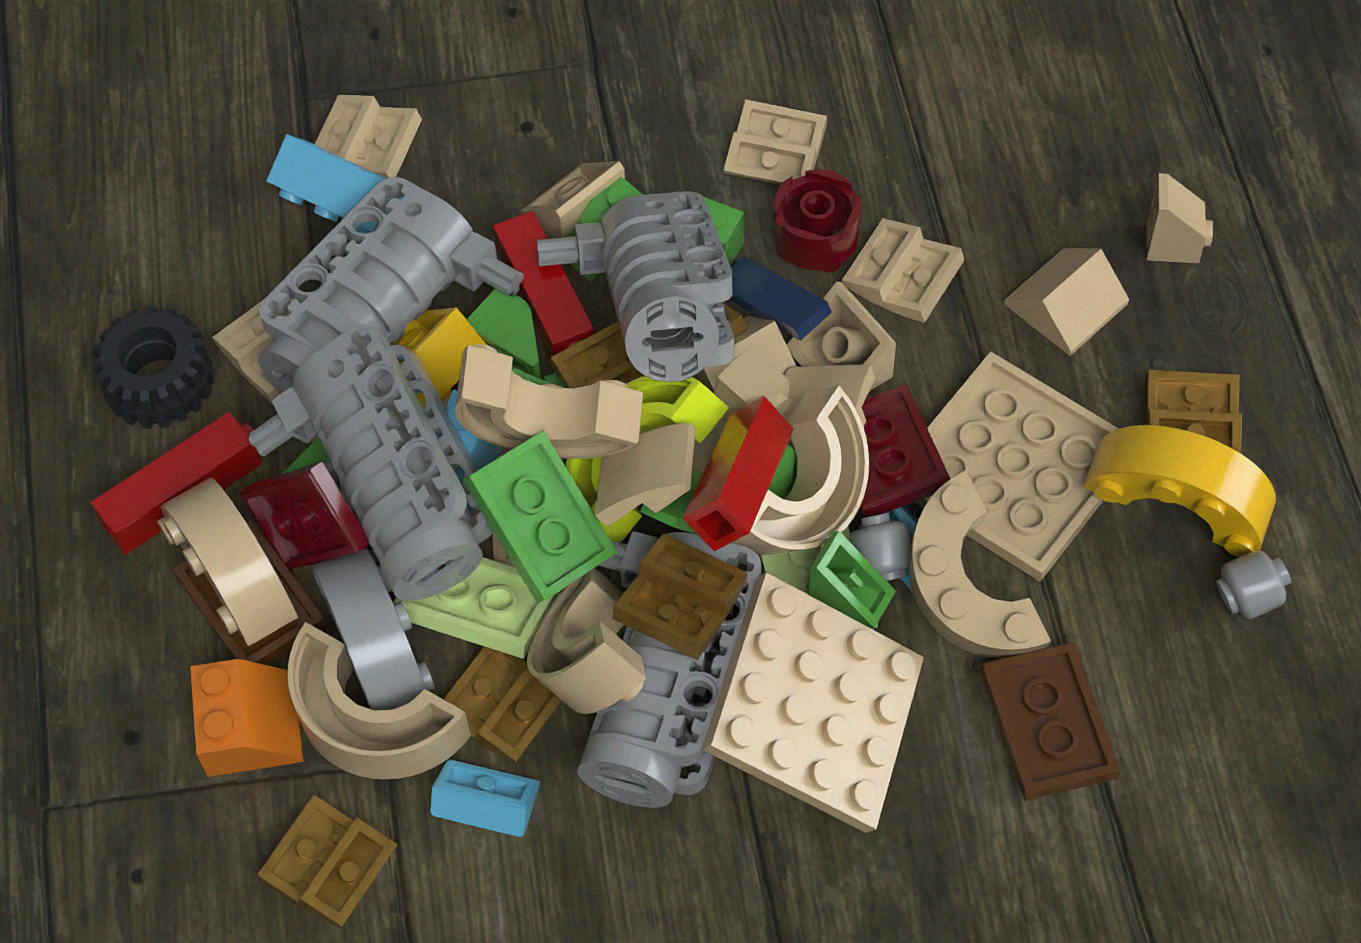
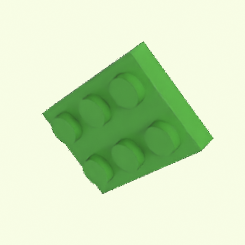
(540, 516)

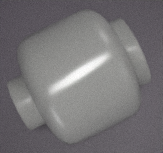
(884, 545)
(1253, 584)

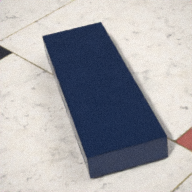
(776, 299)

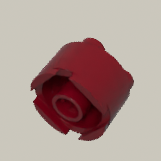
(816, 220)

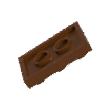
(272, 645)
(1050, 721)

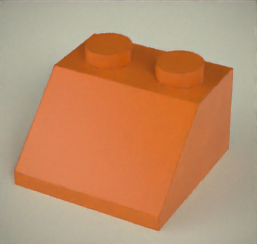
(243, 717)

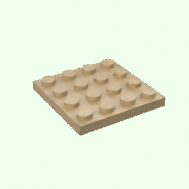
(1026, 459)
(814, 703)

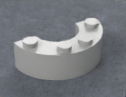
(372, 629)

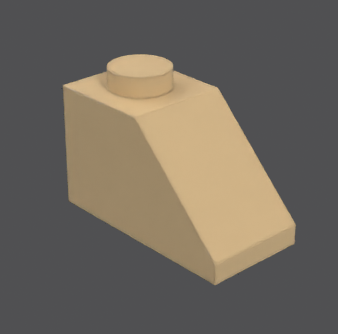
(1176, 223)

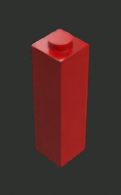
(546, 288)
(738, 474)
(134, 506)

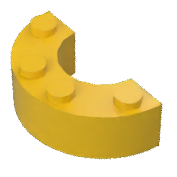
(1189, 472)

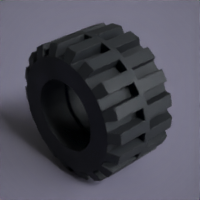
(147, 339)

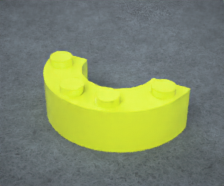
(661, 406)

